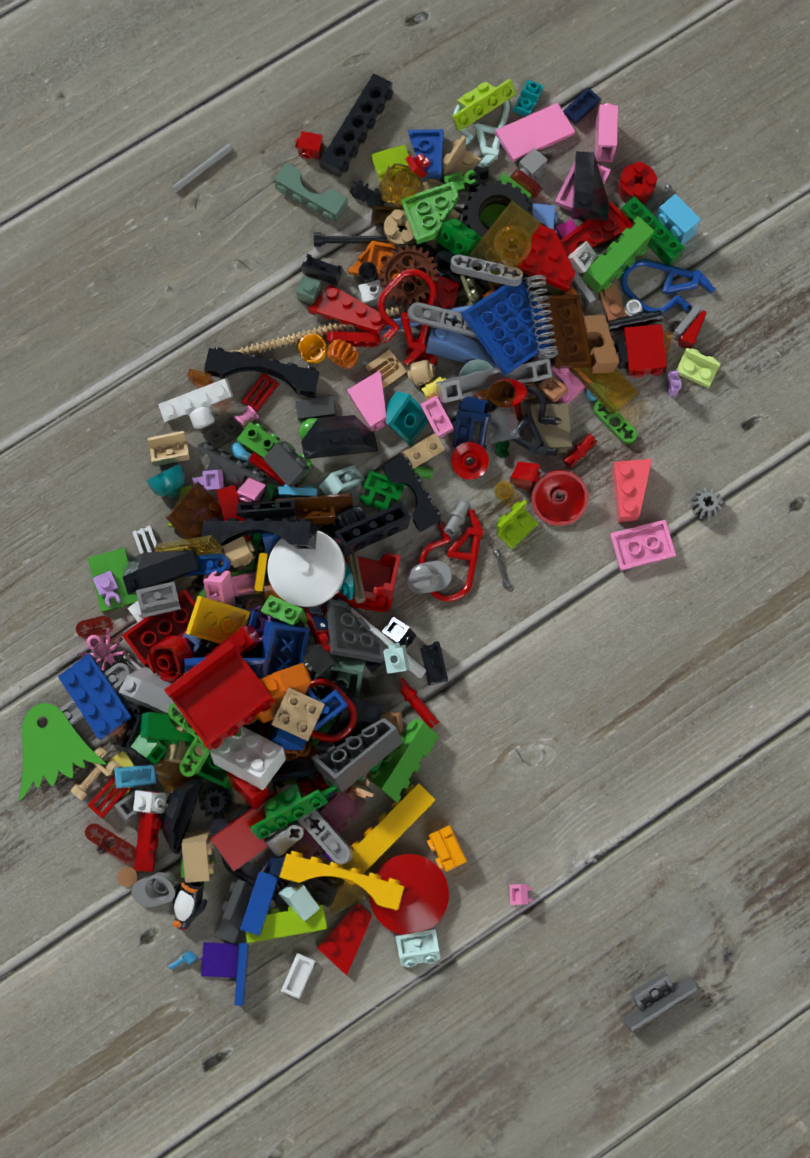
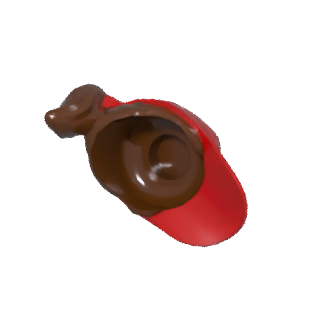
(503, 393)

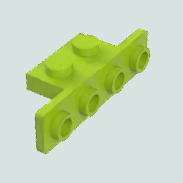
(481, 101)

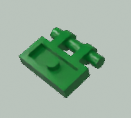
(380, 485)

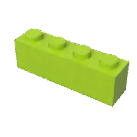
(288, 923)

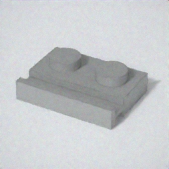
(158, 600)

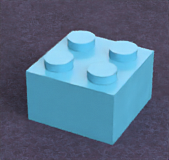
(678, 219)

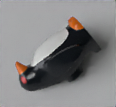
(188, 903)

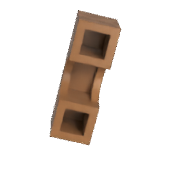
(604, 355)

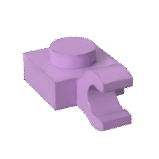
(211, 479)

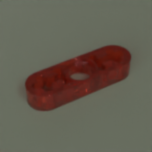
(121, 855)

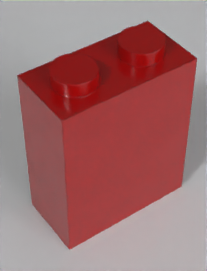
(645, 350)

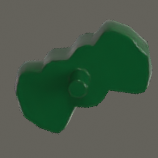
(501, 449)

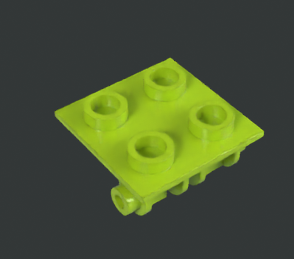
(389, 157)

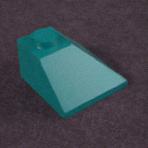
(405, 417)

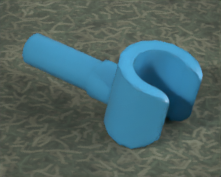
(189, 957)

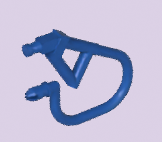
(697, 278)

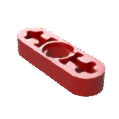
(356, 339)

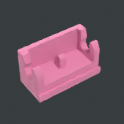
(438, 417)
(220, 588)

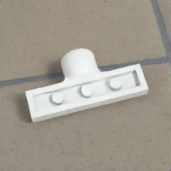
(197, 404)

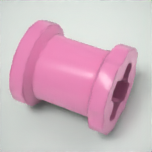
(246, 417)

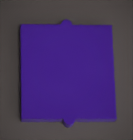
(219, 959)

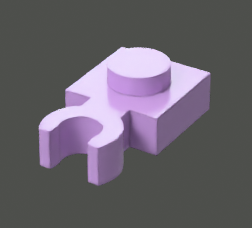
(673, 383)
(106, 586)

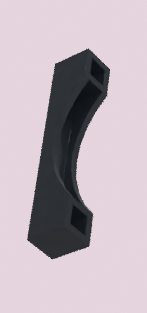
(224, 363)
(298, 534)

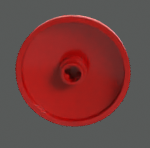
(423, 896)

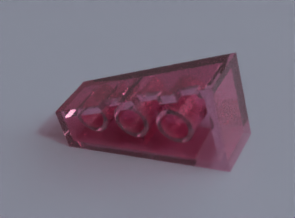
(337, 813)

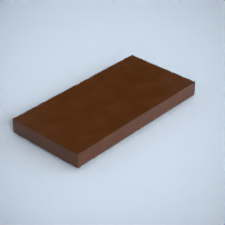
(569, 331)

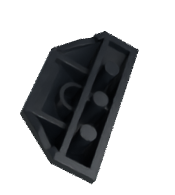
(338, 437)
(180, 812)

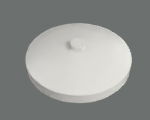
(307, 575)

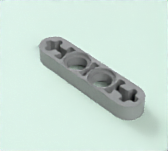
(485, 273)

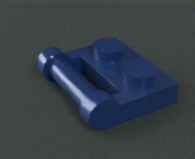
(465, 427)

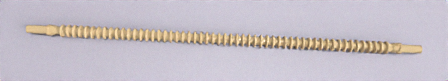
(335, 327)

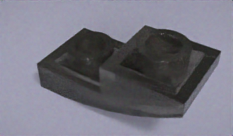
(223, 433)

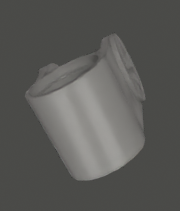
(284, 838)

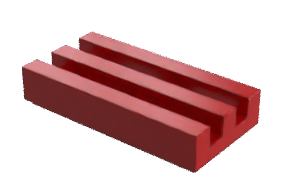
(275, 384)
(109, 796)

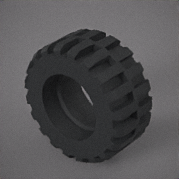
(490, 195)

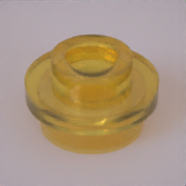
(503, 484)

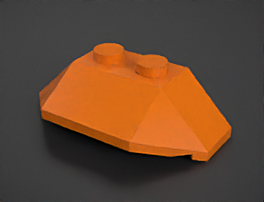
(294, 677)

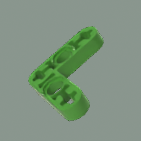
(191, 753)

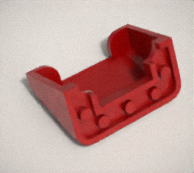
(378, 582)

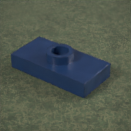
(582, 106)

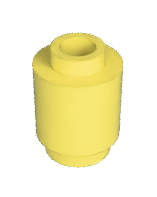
(430, 389)

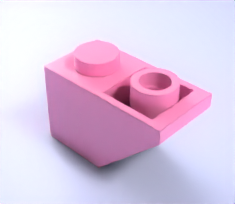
(251, 491)

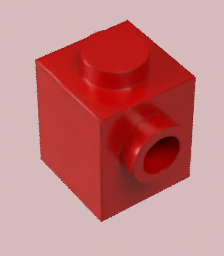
(309, 145)

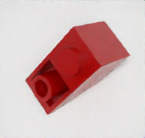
(525, 475)

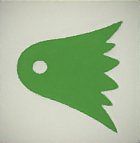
(51, 747)

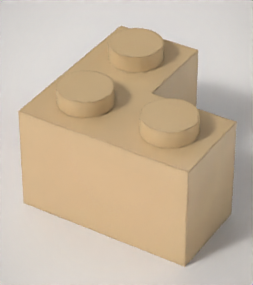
(196, 856)

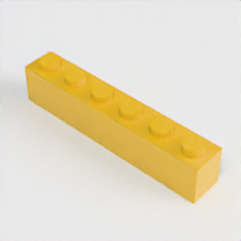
(389, 829)

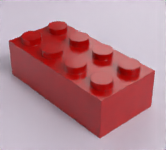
(156, 628)

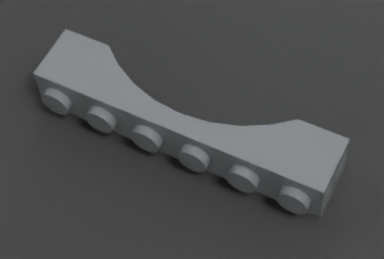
(469, 384)

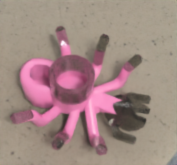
(103, 651)

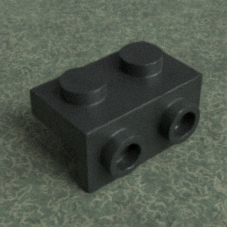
(323, 888)

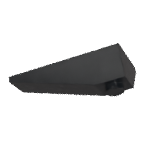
(158, 568)

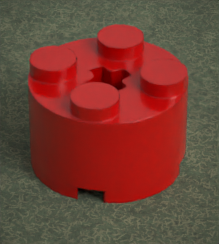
(637, 181)
(168, 657)

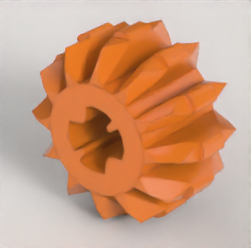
(342, 354)

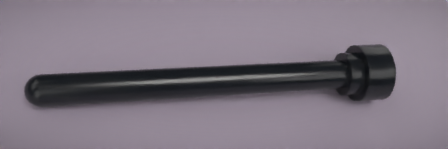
(321, 239)

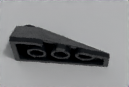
(589, 194)

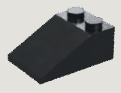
(367, 714)

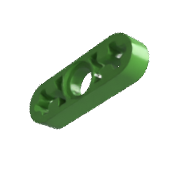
(620, 436)

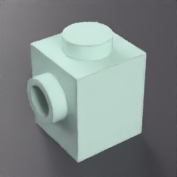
(396, 658)

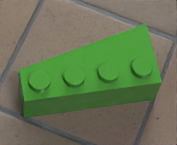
(619, 256)
(404, 759)

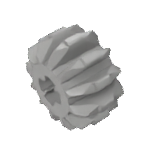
(699, 503)

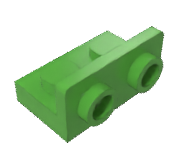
(284, 611)

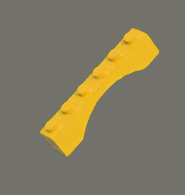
(383, 893)

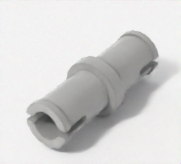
(457, 517)

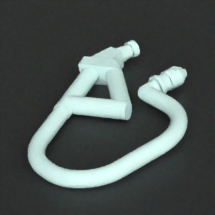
(489, 153)

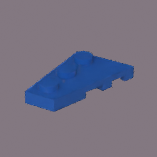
(430, 144)

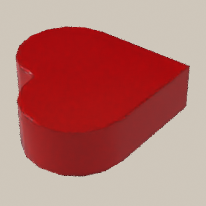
(324, 641)

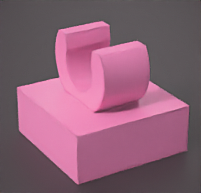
(519, 894)

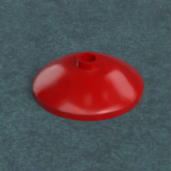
(563, 509)

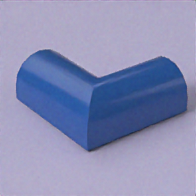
(333, 705)

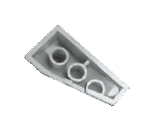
(147, 690)

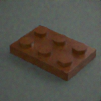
(192, 510)

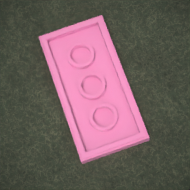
(535, 131)

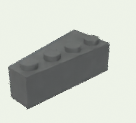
(359, 754)

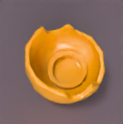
(312, 348)

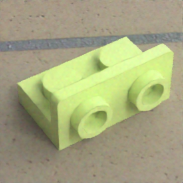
(698, 367)

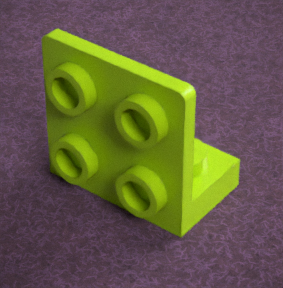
(516, 525)

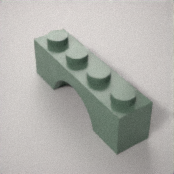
(329, 204)

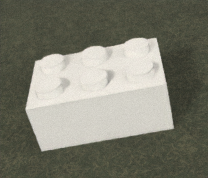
(249, 757)

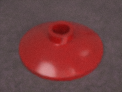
(469, 450)

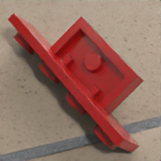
(147, 841)

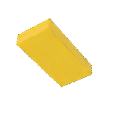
(260, 573)

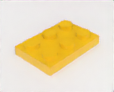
(215, 620)

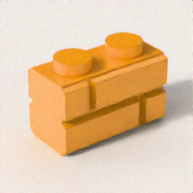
(447, 849)

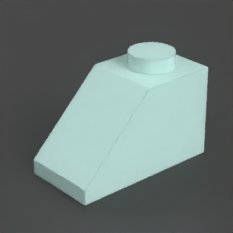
(342, 481)

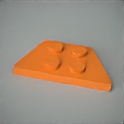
(375, 253)

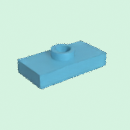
(135, 776)

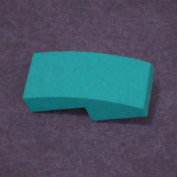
(528, 99)
(348, 584)

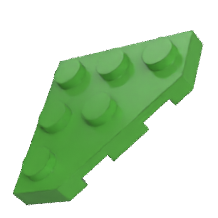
(429, 210)

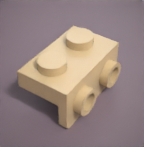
(168, 448)

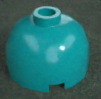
(167, 482)

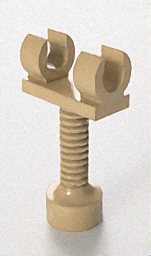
(80, 790)

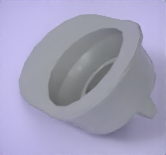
(429, 577)
(154, 890)

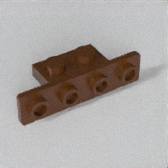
(321, 508)

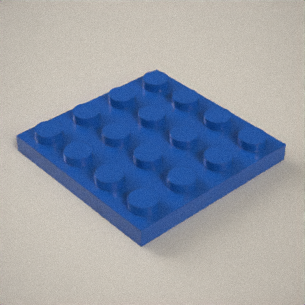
(506, 326)

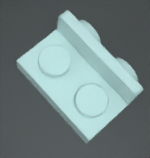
(418, 948)

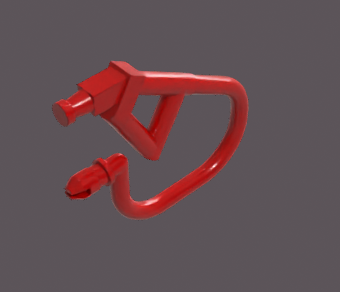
(420, 346)
(476, 531)
(353, 714)

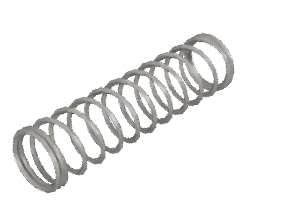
(545, 350)

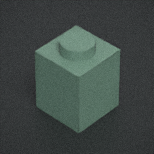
(308, 290)

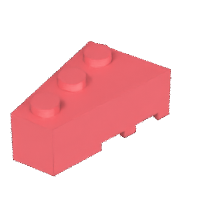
(629, 487)

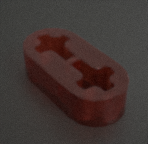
(526, 182)
(93, 622)

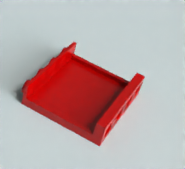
(220, 696)

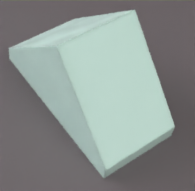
(299, 900)

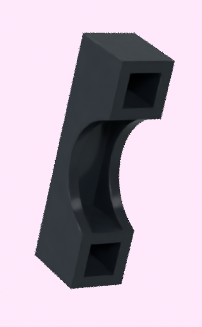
(400, 472)

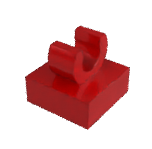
(418, 164)

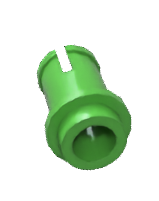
(423, 472)

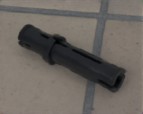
(634, 321)

